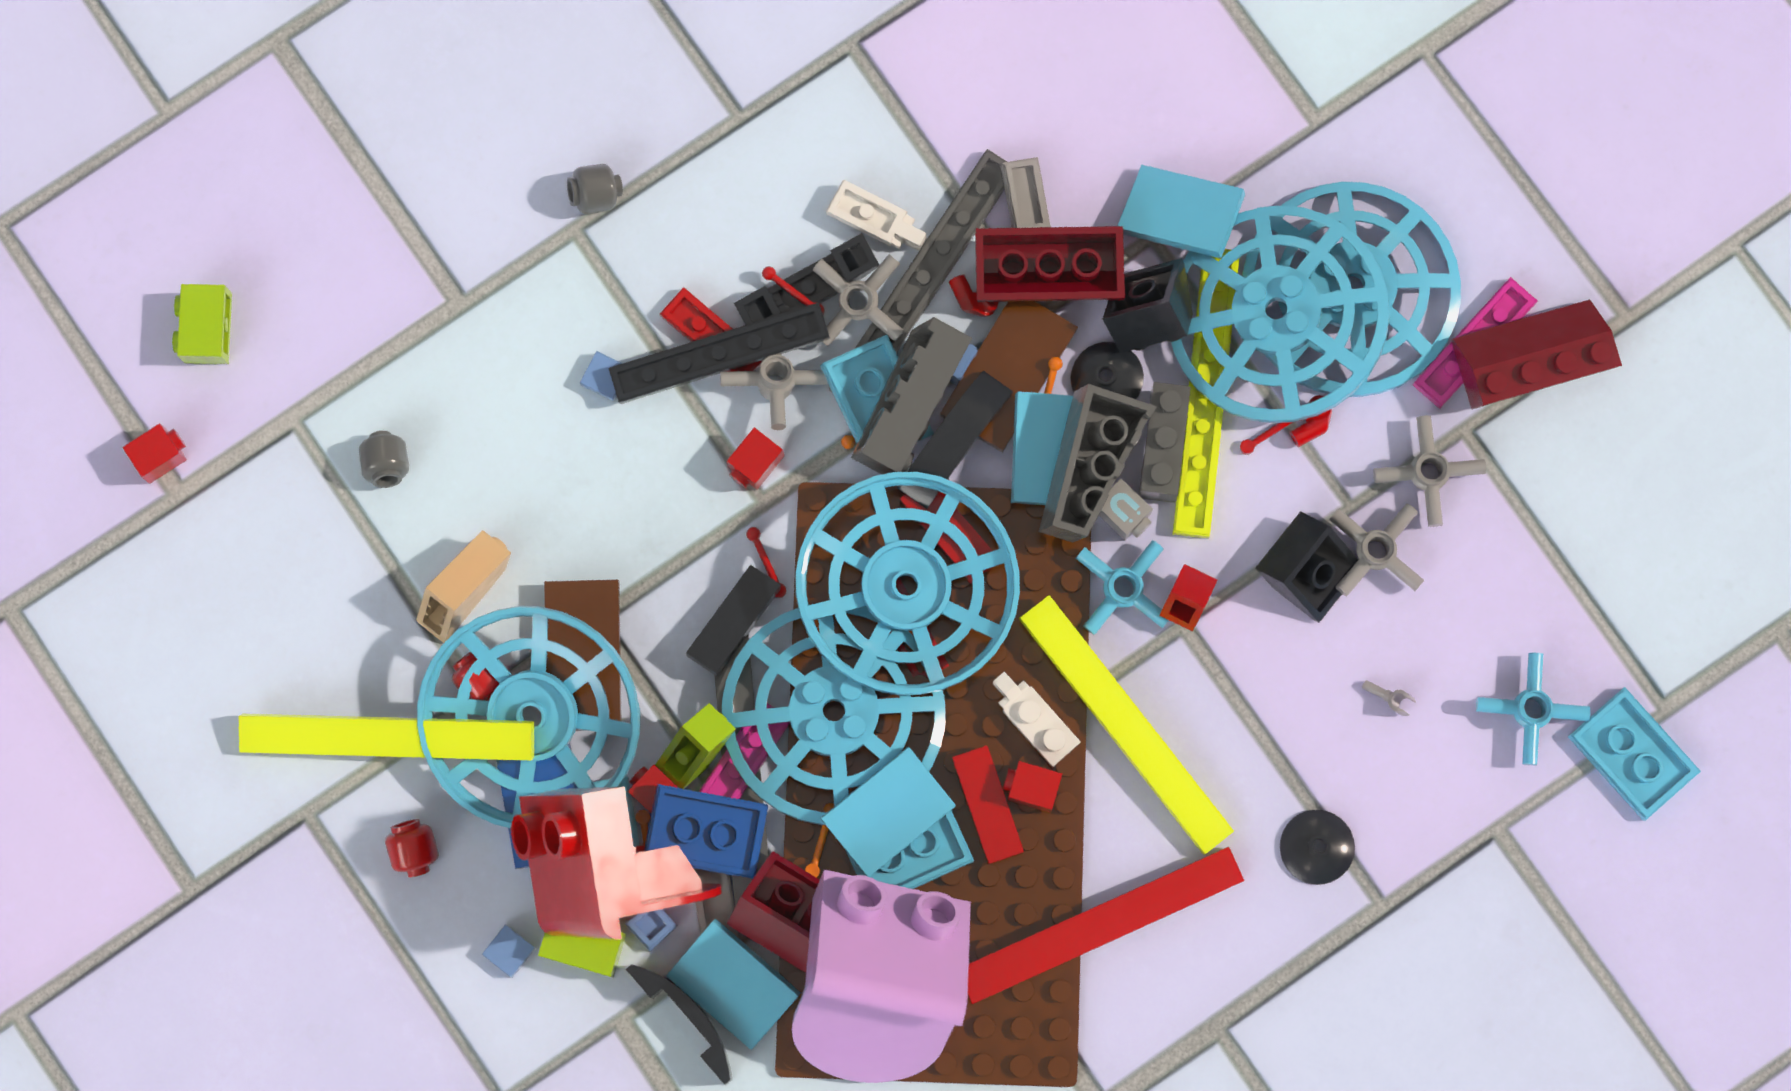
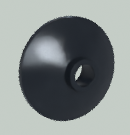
(1126, 370)
(1301, 858)

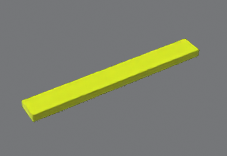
(1203, 424)
(1126, 725)
(385, 736)

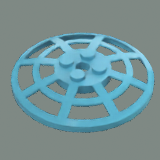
(1355, 266)
(1292, 330)
(913, 560)
(524, 689)
(807, 717)

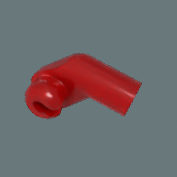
(968, 299)
(1312, 428)

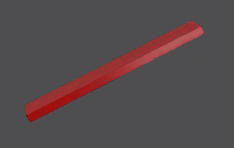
(1102, 924)

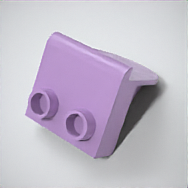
(881, 978)

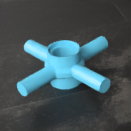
(1112, 599)
(1548, 709)

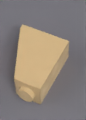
(462, 585)

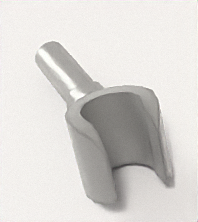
(1393, 698)

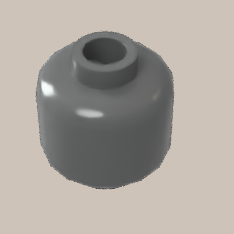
(594, 188)
(383, 459)

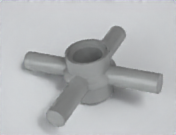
(869, 286)
(774, 390)
(1430, 486)
(1387, 539)

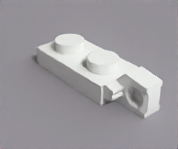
(874, 217)
(1035, 720)

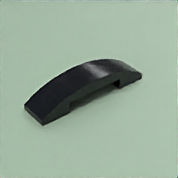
(851, 260)
(958, 434)
(715, 1055)

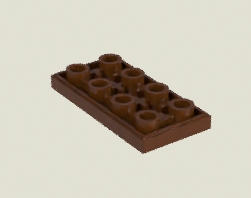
(1018, 357)
(599, 607)

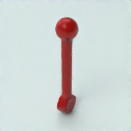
(769, 273)
(1247, 446)
(754, 534)

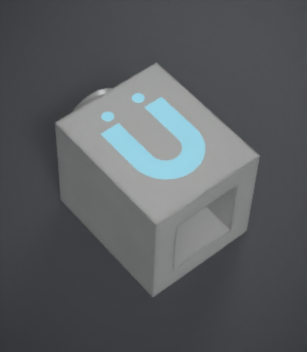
(1126, 511)

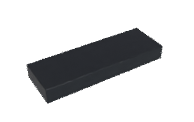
(733, 620)

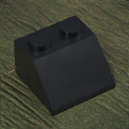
(1153, 309)
(1308, 565)

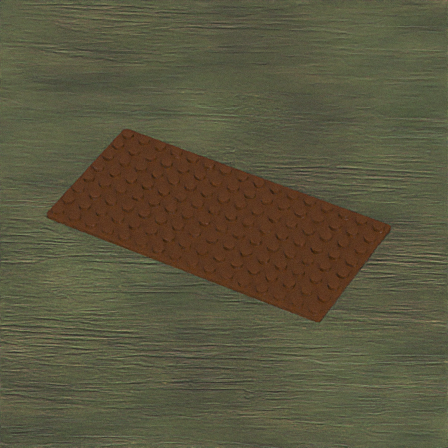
(1033, 1027)

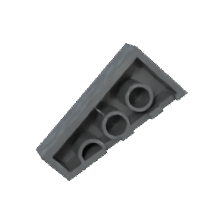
(911, 396)
(1091, 457)

